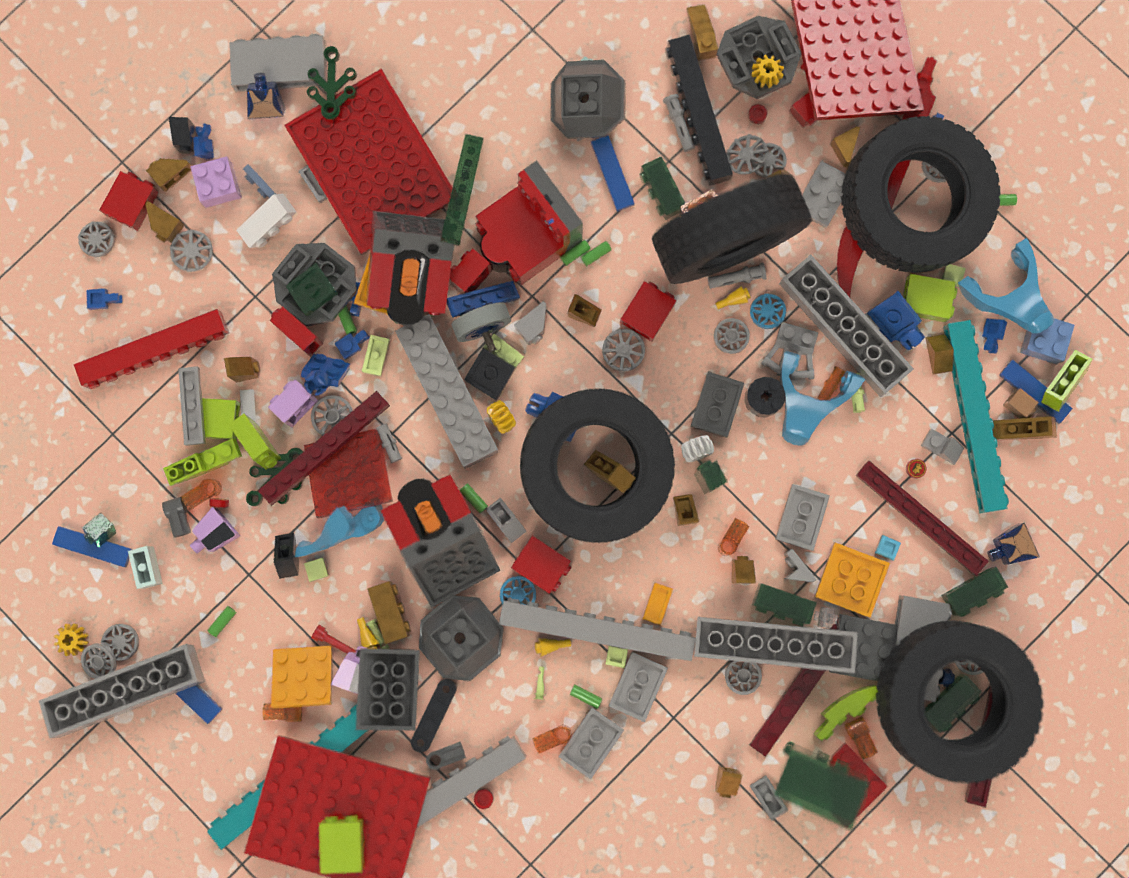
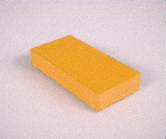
(657, 604)

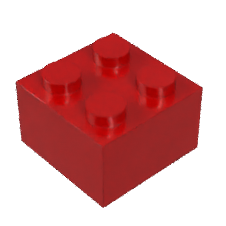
(469, 272)

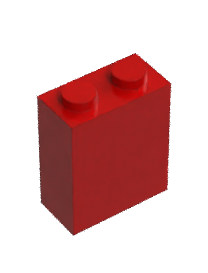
(128, 200)
(648, 310)
(295, 331)
(541, 565)

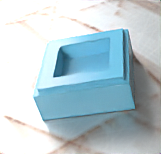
(887, 547)

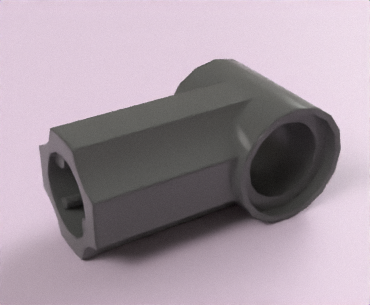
(176, 513)
(448, 755)

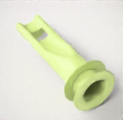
(377, 633)
(540, 685)

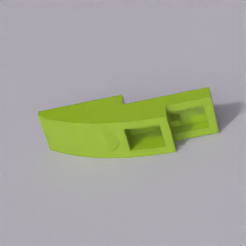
(202, 462)
(850, 703)

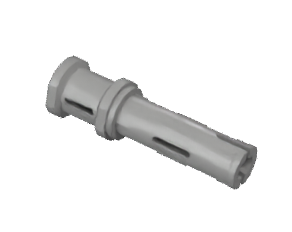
(676, 114)
(746, 274)

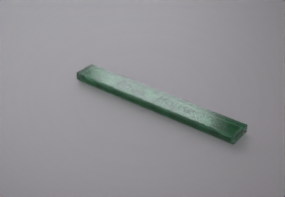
(462, 190)

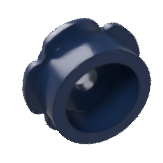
(947, 677)

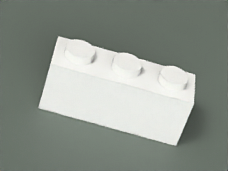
(266, 221)

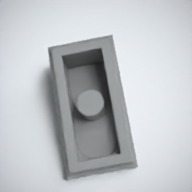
(765, 794)

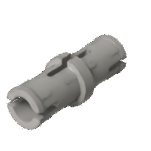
(389, 443)

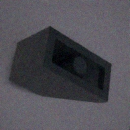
(182, 133)
(284, 556)

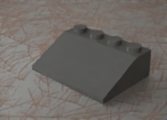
(387, 689)

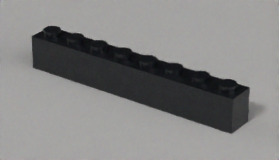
(699, 110)

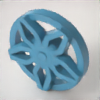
(768, 311)
(518, 592)

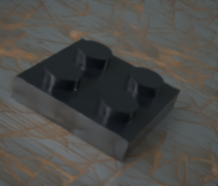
(490, 373)

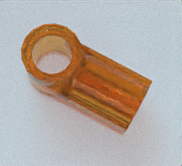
(201, 494)
(733, 536)
(290, 714)
(859, 732)
(550, 739)

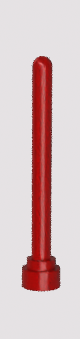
(321, 634)

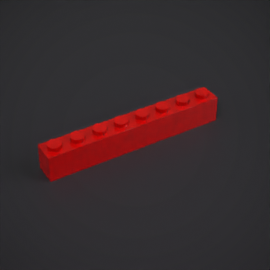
(151, 349)

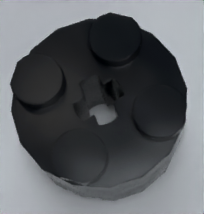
(767, 386)

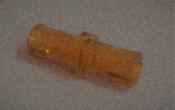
(831, 384)

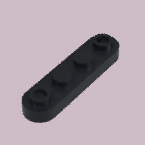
(433, 715)

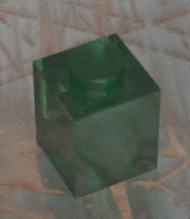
(98, 530)

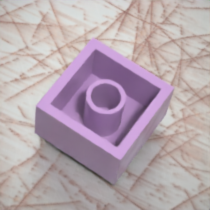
(216, 182)
(292, 403)

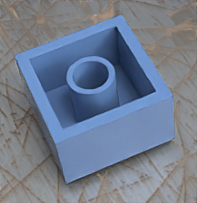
(1050, 344)

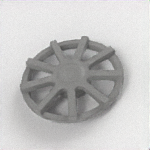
(747, 154)
(191, 250)
(623, 349)
(331, 415)

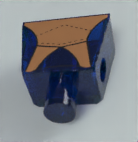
(264, 99)
(1013, 546)

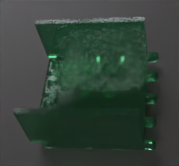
(822, 785)

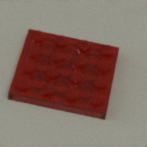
(352, 476)

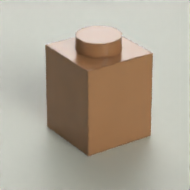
(1021, 404)

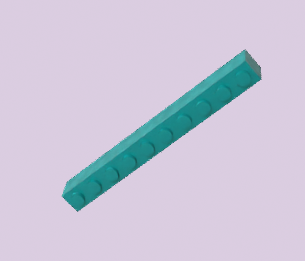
(975, 418)
(241, 817)

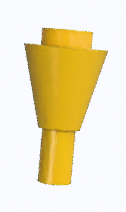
(737, 297)
(367, 638)
(545, 646)

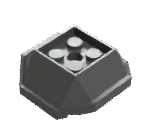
(757, 38)
(605, 103)
(335, 267)
(478, 625)

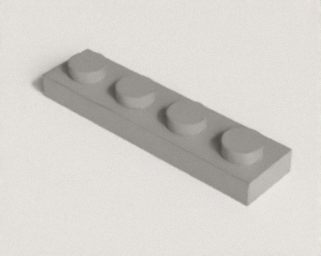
(191, 406)

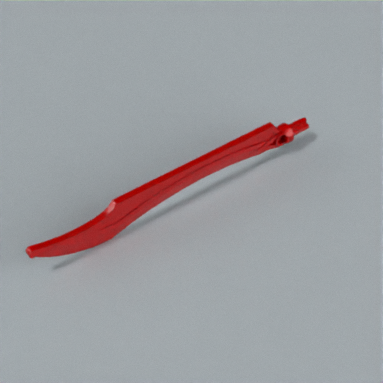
(849, 252)

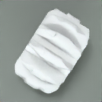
(697, 448)

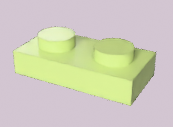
(506, 351)
(375, 355)

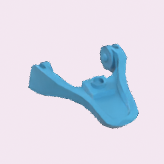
(1023, 304)
(806, 412)
(343, 526)

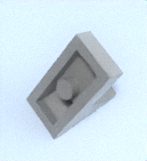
(944, 447)
(801, 572)

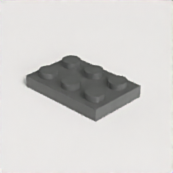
(717, 404)

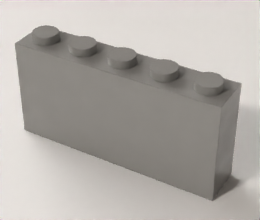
(280, 59)
(912, 615)

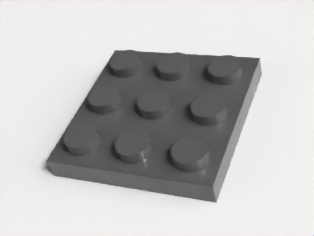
(874, 644)

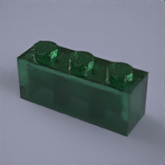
(662, 188)
(710, 476)
(975, 591)
(783, 605)
(952, 703)

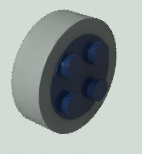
(481, 323)

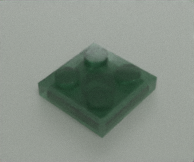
(311, 289)

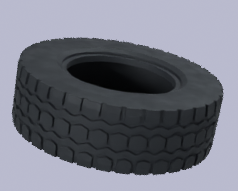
(969, 177)
(731, 228)
(651, 453)
(1013, 713)

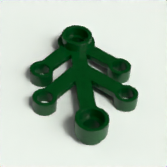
(331, 86)
(287, 458)

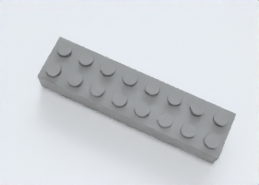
(845, 326)
(447, 392)
(776, 644)
(121, 691)

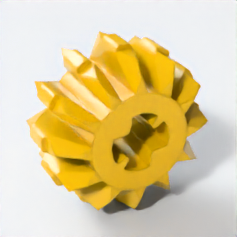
(775, 71)
(501, 416)
(67, 633)

